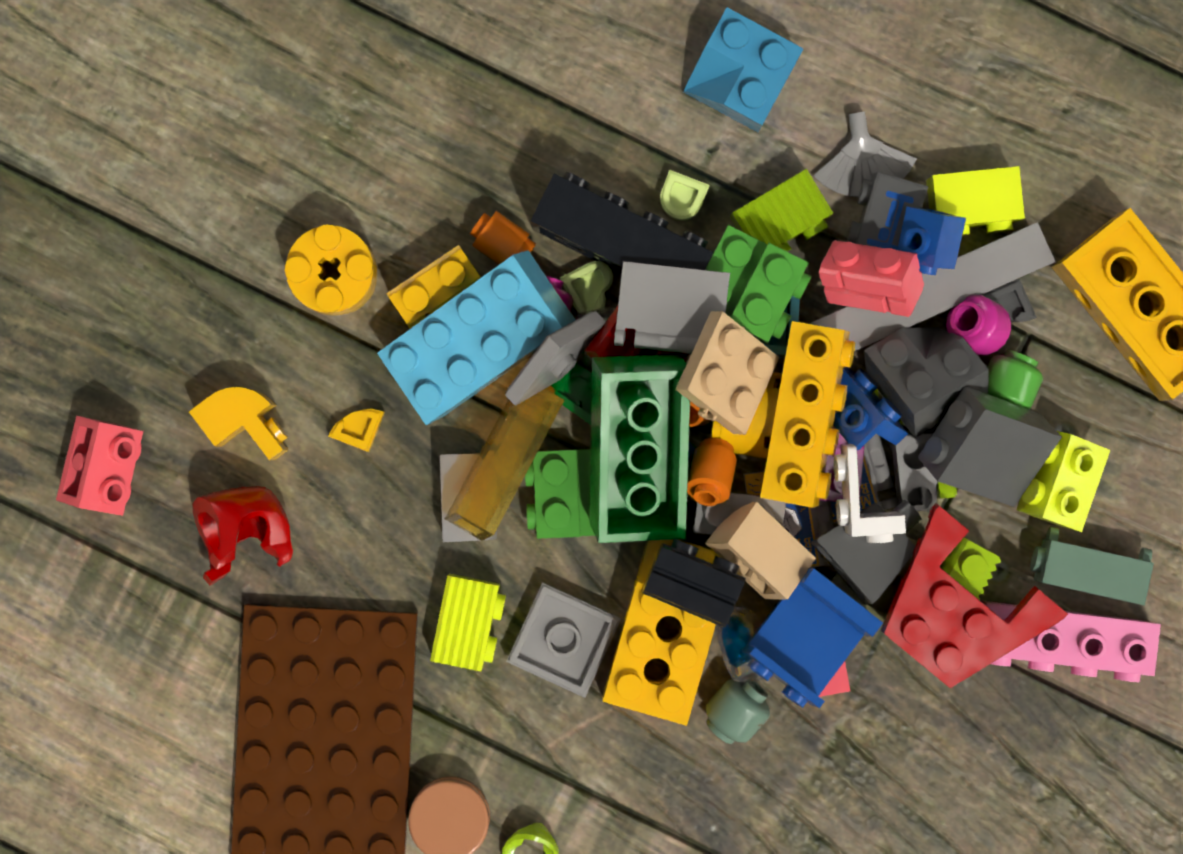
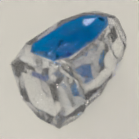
(732, 640)

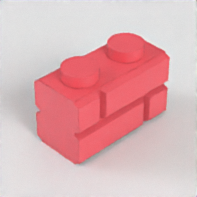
(871, 278)

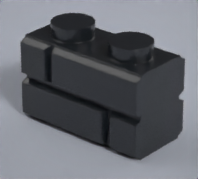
(693, 583)

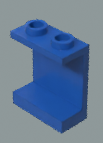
(809, 638)

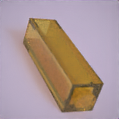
(503, 464)

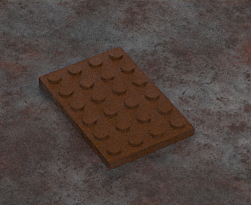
(324, 731)

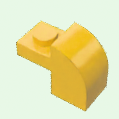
(237, 409)

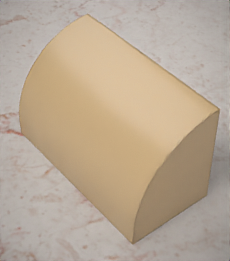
(763, 550)

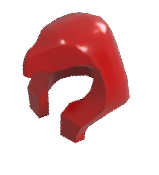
(235, 515)

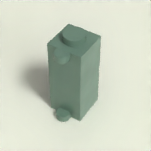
(1092, 569)

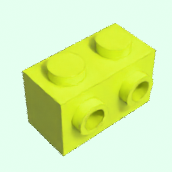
(1066, 483)

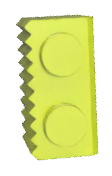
(466, 623)

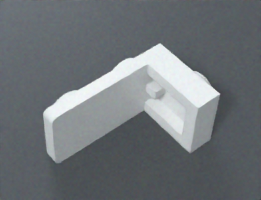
(875, 526)

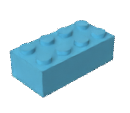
(476, 337)

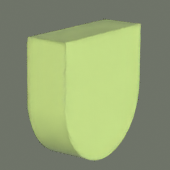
(682, 196)

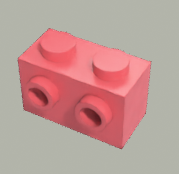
(99, 466)

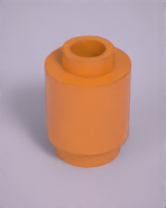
(500, 237)
(712, 472)

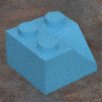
(742, 69)

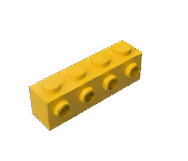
(806, 414)

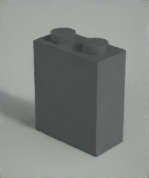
(989, 446)

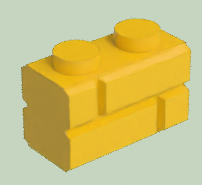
(433, 286)

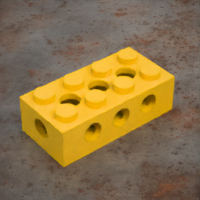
(1115, 303)
(638, 643)

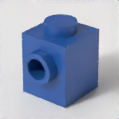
(933, 237)

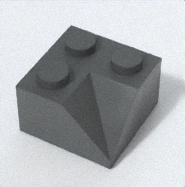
(924, 373)

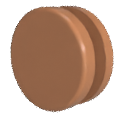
(449, 817)

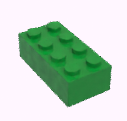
(638, 449)

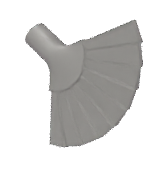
(862, 159)

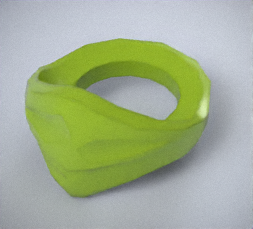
(535, 832)

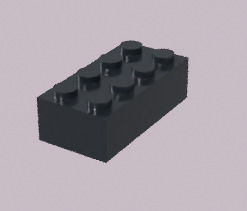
(610, 232)

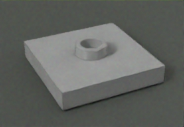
(554, 357)
(563, 639)

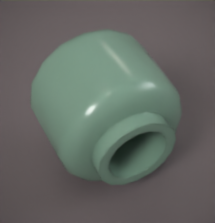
(737, 711)

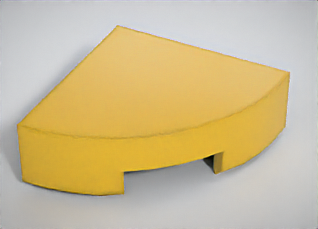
(358, 428)

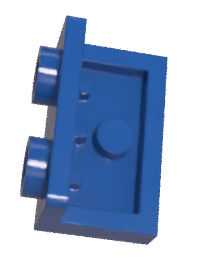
(865, 412)

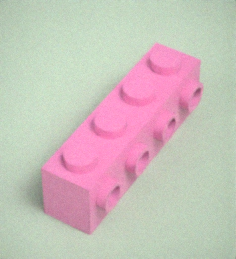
(1089, 645)

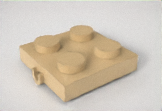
(727, 373)

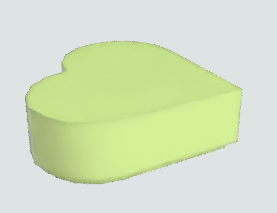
(588, 285)

